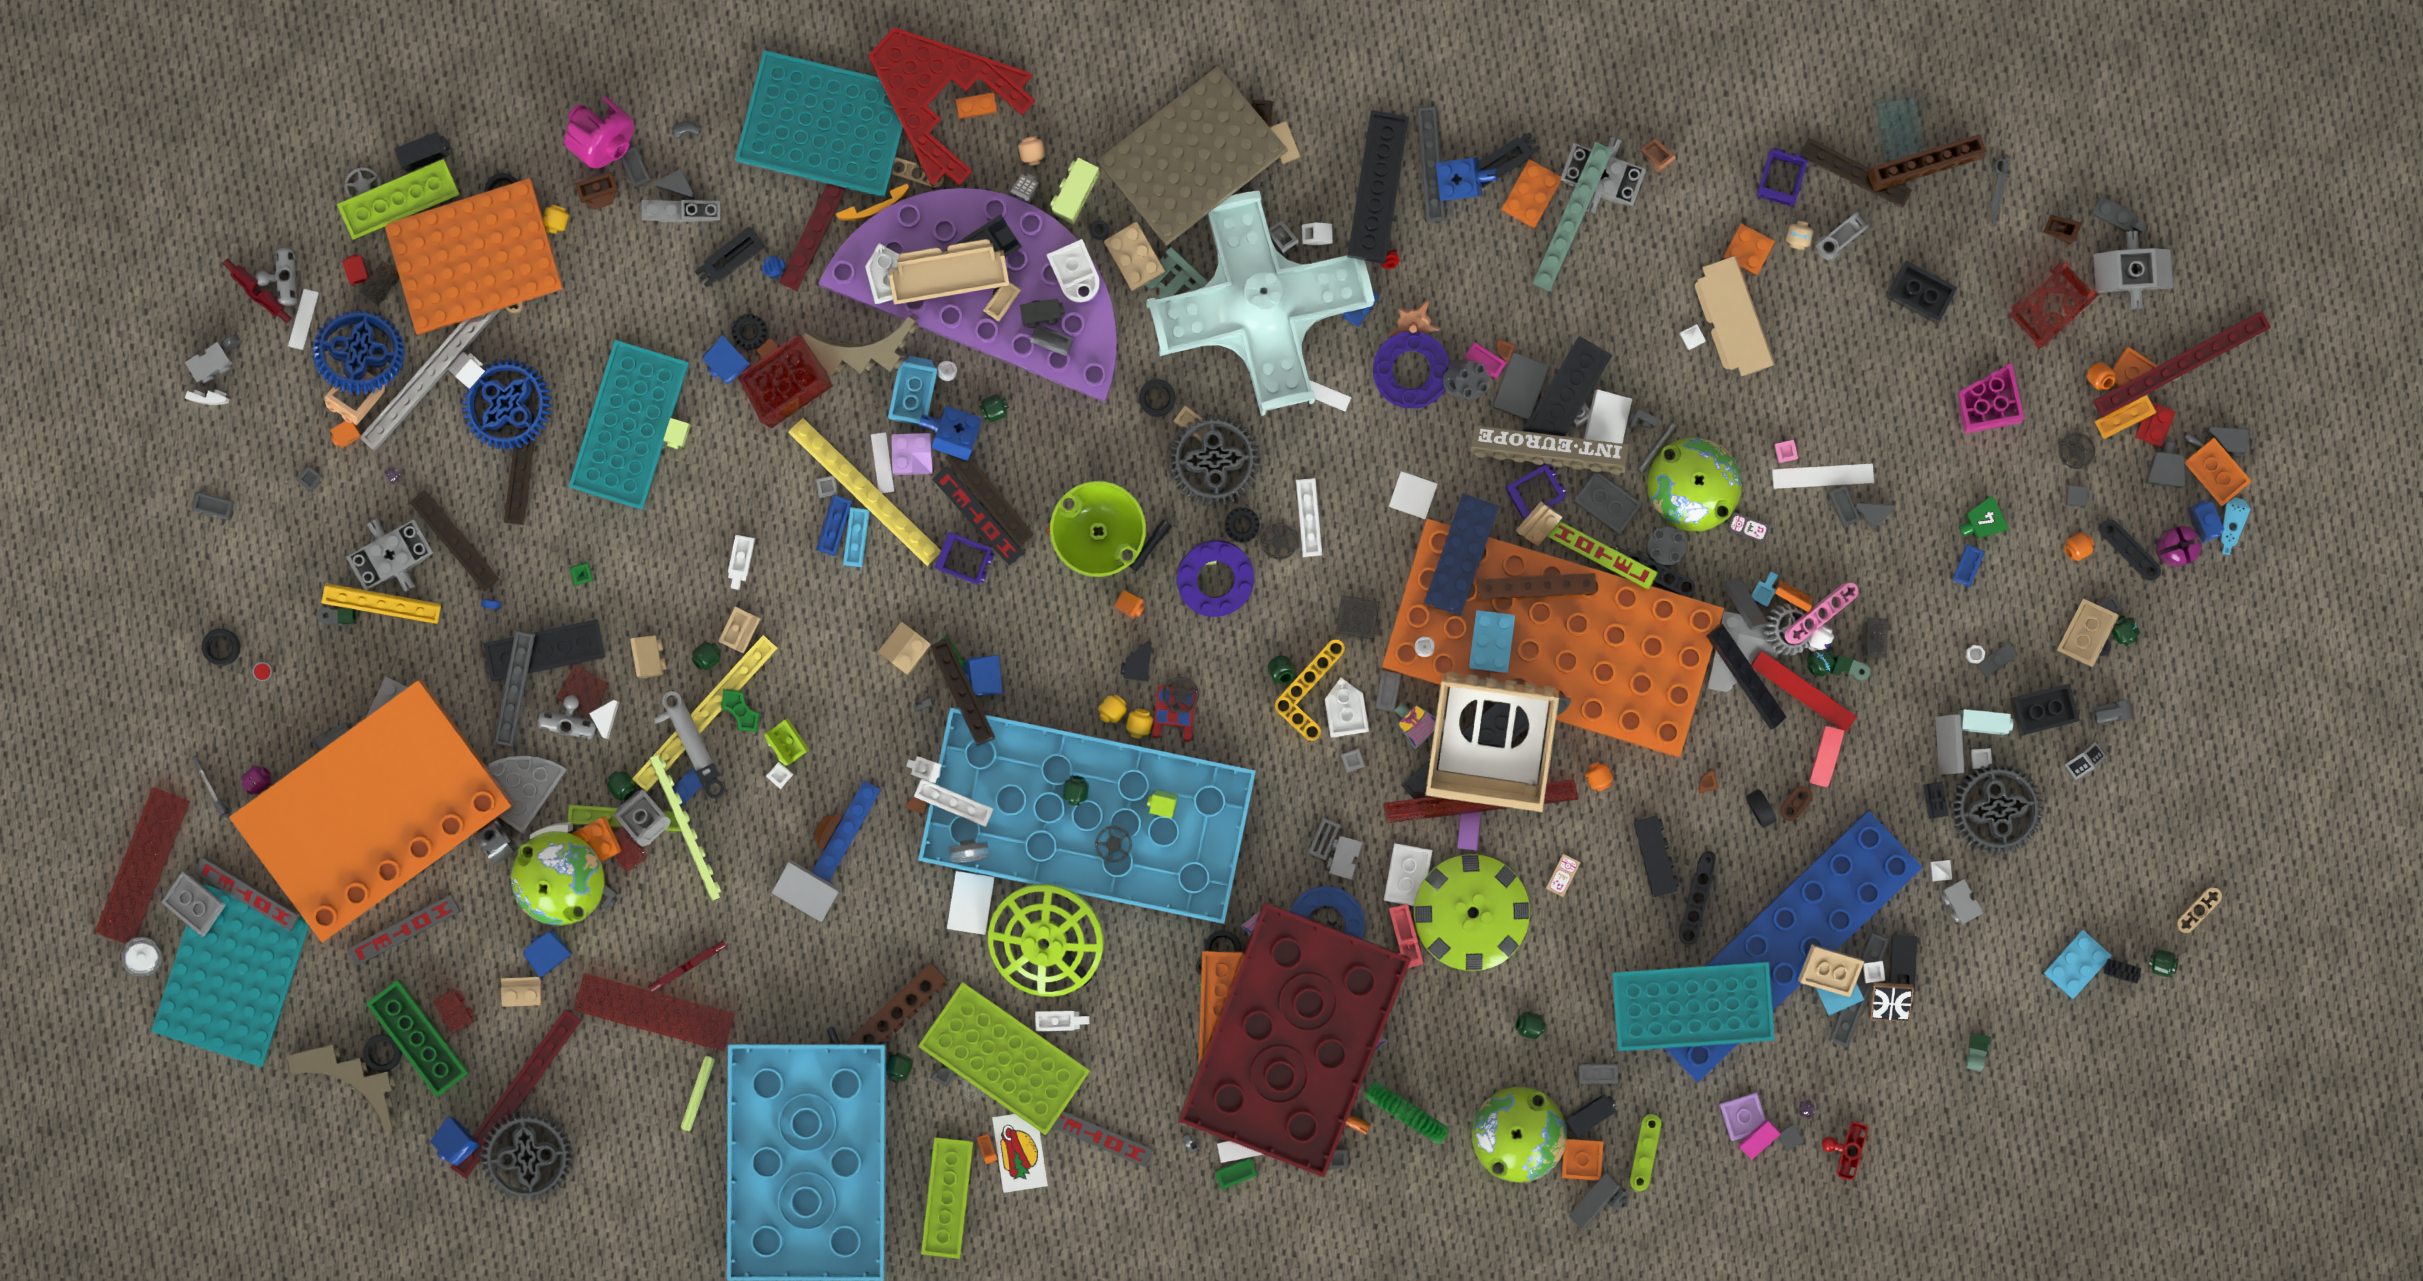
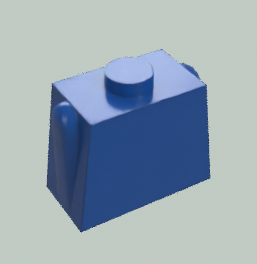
(725, 361)
(2206, 520)
(984, 675)
(546, 952)
(453, 1141)

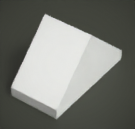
(604, 718)

